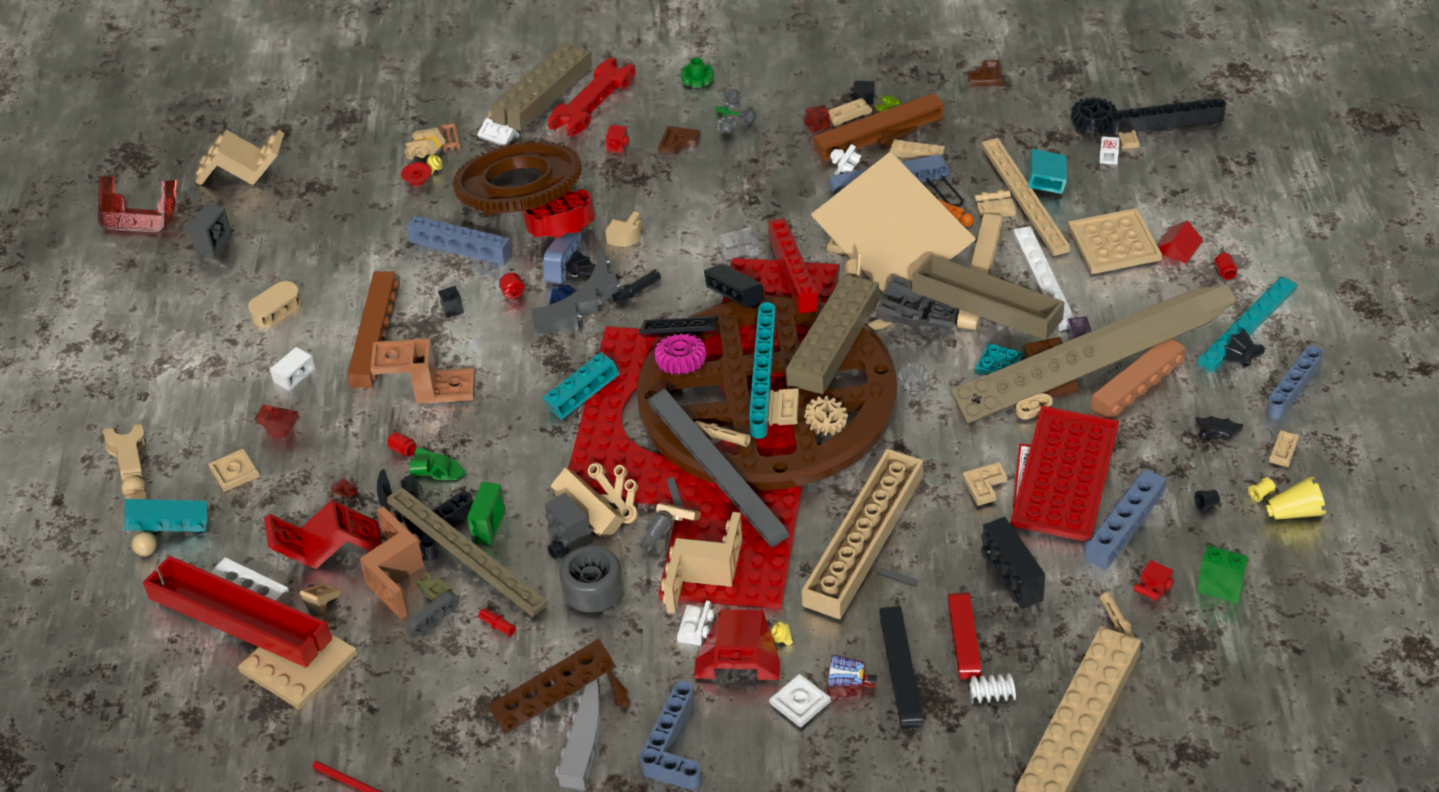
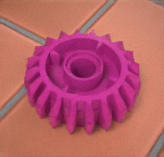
(680, 354)

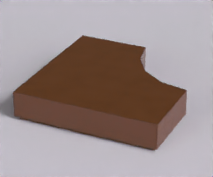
(987, 75)
(676, 138)

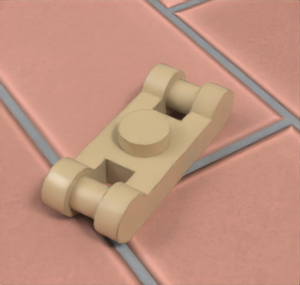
(849, 111)

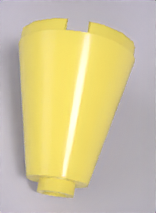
(1297, 501)

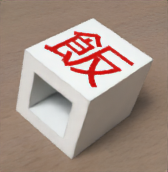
(1109, 150)

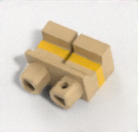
(424, 143)

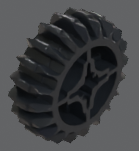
(1092, 115)

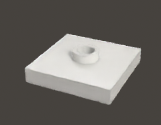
(800, 700)

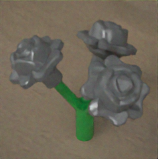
(732, 100)

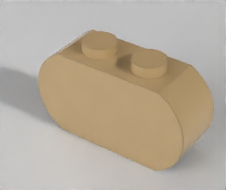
(274, 304)

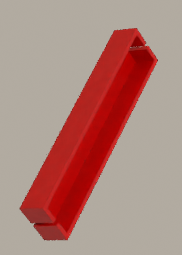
(238, 611)

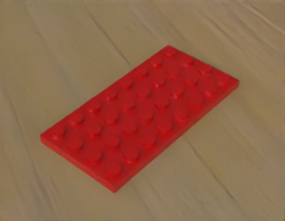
(1065, 474)

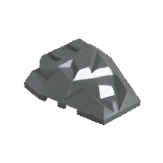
(910, 308)

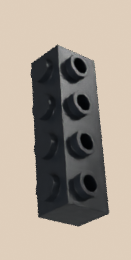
(734, 285)

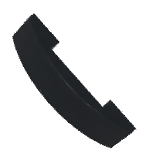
(384, 491)

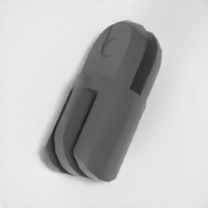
(657, 528)

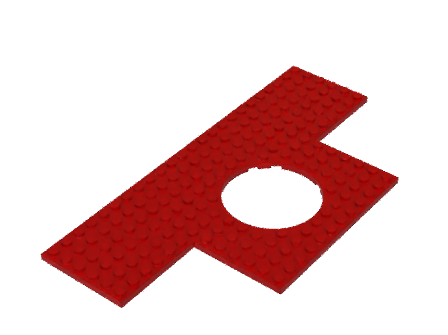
(601, 439)

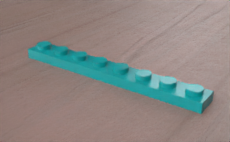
(1250, 321)

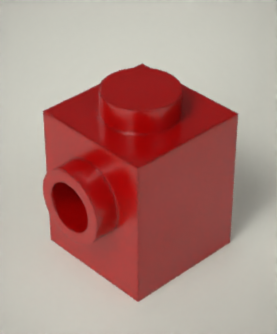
(617, 138)

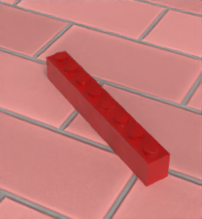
(792, 266)

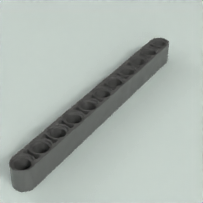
(718, 468)

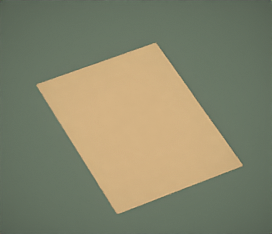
(891, 222)

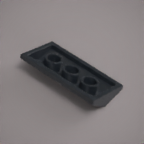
(676, 326)

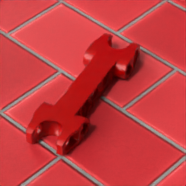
(578, 112)

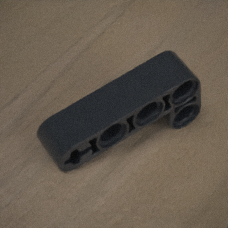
(453, 512)

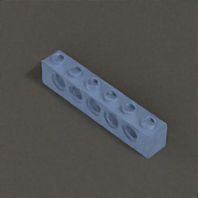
(459, 240)
(1125, 519)

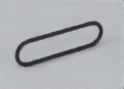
(941, 194)

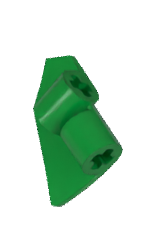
(435, 465)

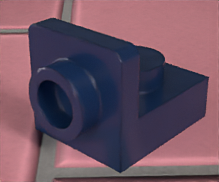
(560, 293)

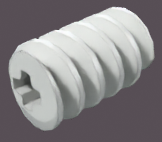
(992, 688)

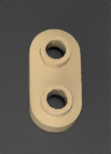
(1031, 406)

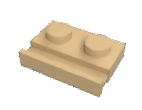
(784, 407)

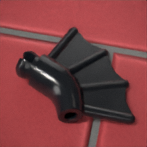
(580, 264)
(1242, 349)
(1217, 428)

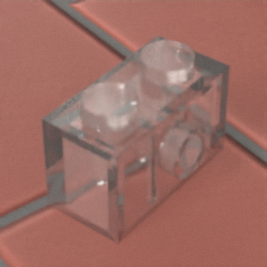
(737, 244)

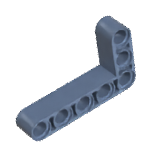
(685, 772)

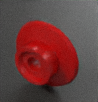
(416, 173)

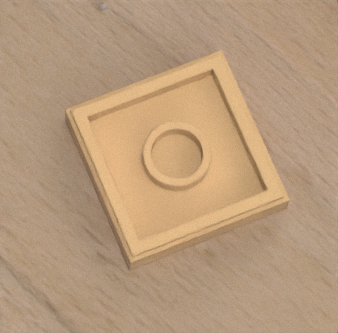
(233, 470)

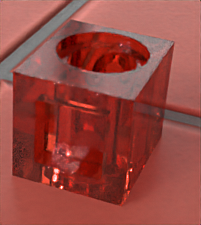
(817, 118)

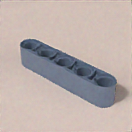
(1294, 382)

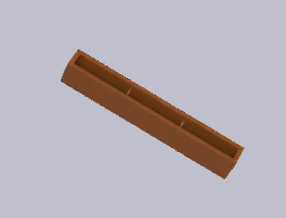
(871, 128)
(372, 327)

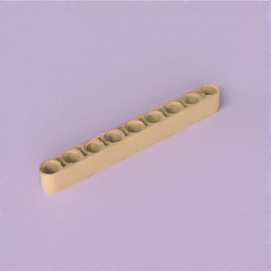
(982, 260)

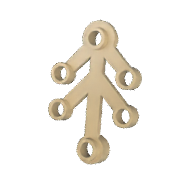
(615, 495)

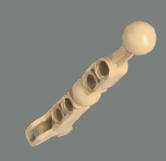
(133, 486)

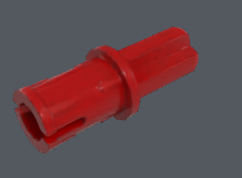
(497, 622)

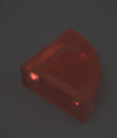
(344, 488)

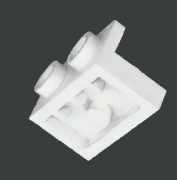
(497, 133)
(695, 624)

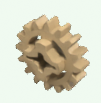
(825, 416)

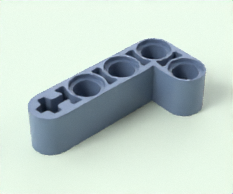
(558, 255)

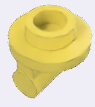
(434, 162)
(781, 633)

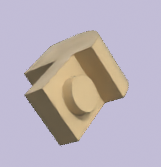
(624, 233)

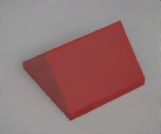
(1180, 242)

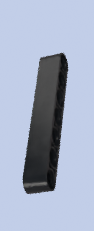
(1167, 115)
(901, 667)

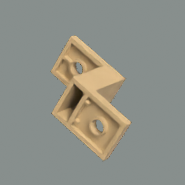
(239, 157)
(702, 562)

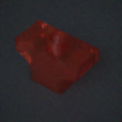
(276, 420)

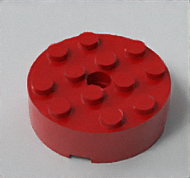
(562, 215)

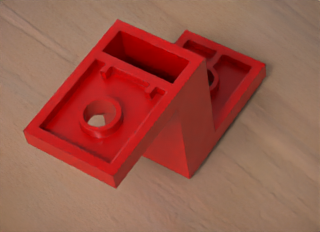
(322, 534)

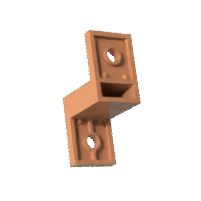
(418, 359)
(392, 562)

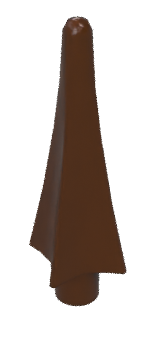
(888, 137)
(619, 691)

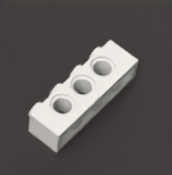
(252, 580)

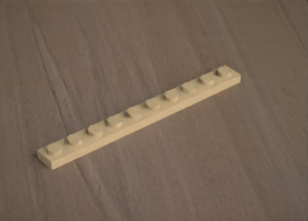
(1026, 197)

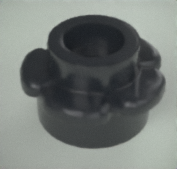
(556, 550)

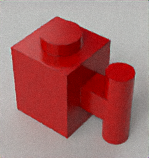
(1155, 581)

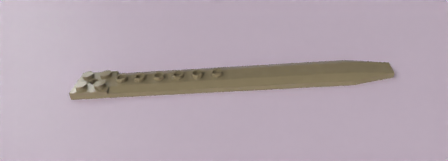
(1091, 352)

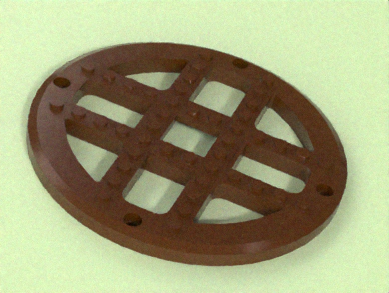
(810, 461)

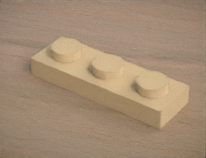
(915, 149)

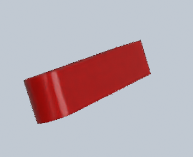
(964, 635)

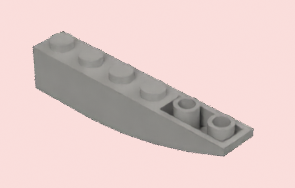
(582, 740)

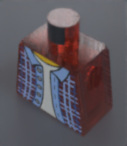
(848, 678)

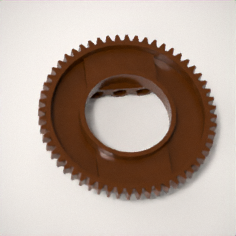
(556, 163)

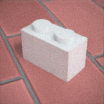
(292, 368)

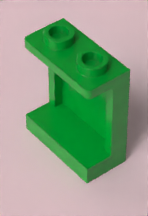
(1222, 574)

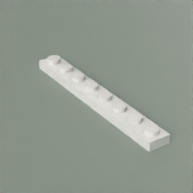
(1040, 270)

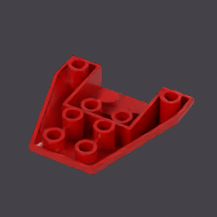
(739, 642)

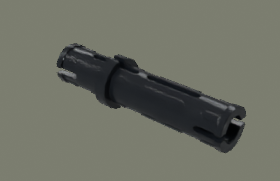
(631, 289)

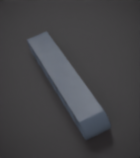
(922, 168)

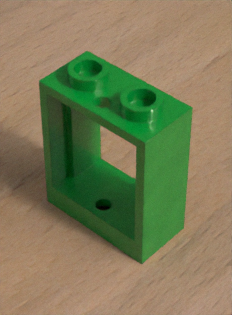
(486, 513)

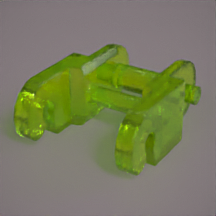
(892, 102)

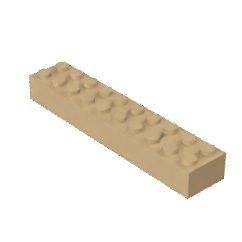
(862, 534)
(1081, 713)

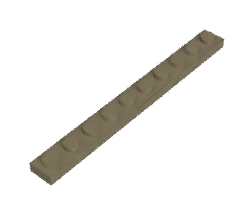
(467, 552)

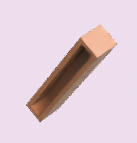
(1138, 378)

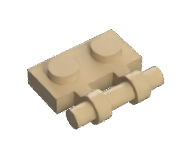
(999, 207)

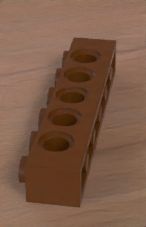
(551, 686)

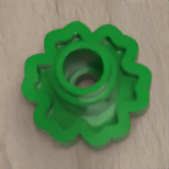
(697, 73)

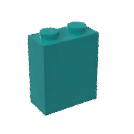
(1047, 171)

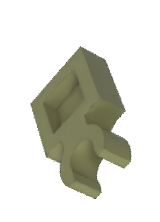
(431, 588)

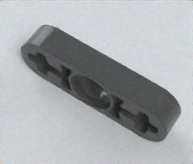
(424, 619)

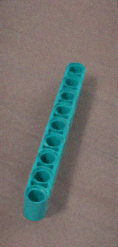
(762, 370)

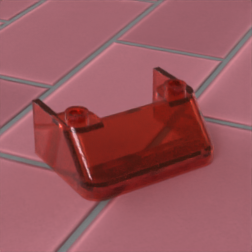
(115, 215)

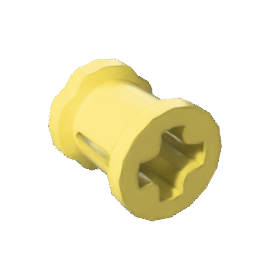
(1260, 490)

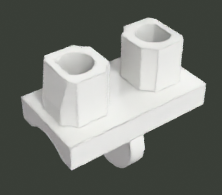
(842, 159)

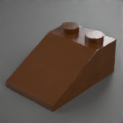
(1037, 347)

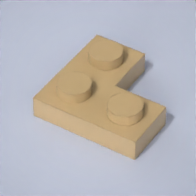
(980, 482)

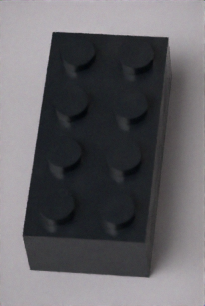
(1013, 563)

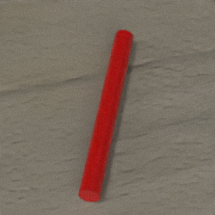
(340, 776)

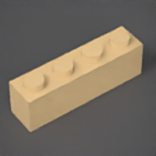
(600, 514)

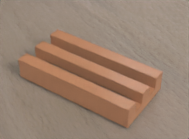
(451, 144)

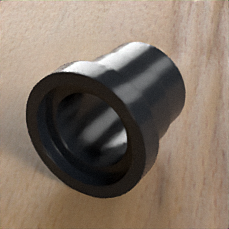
(1206, 499)

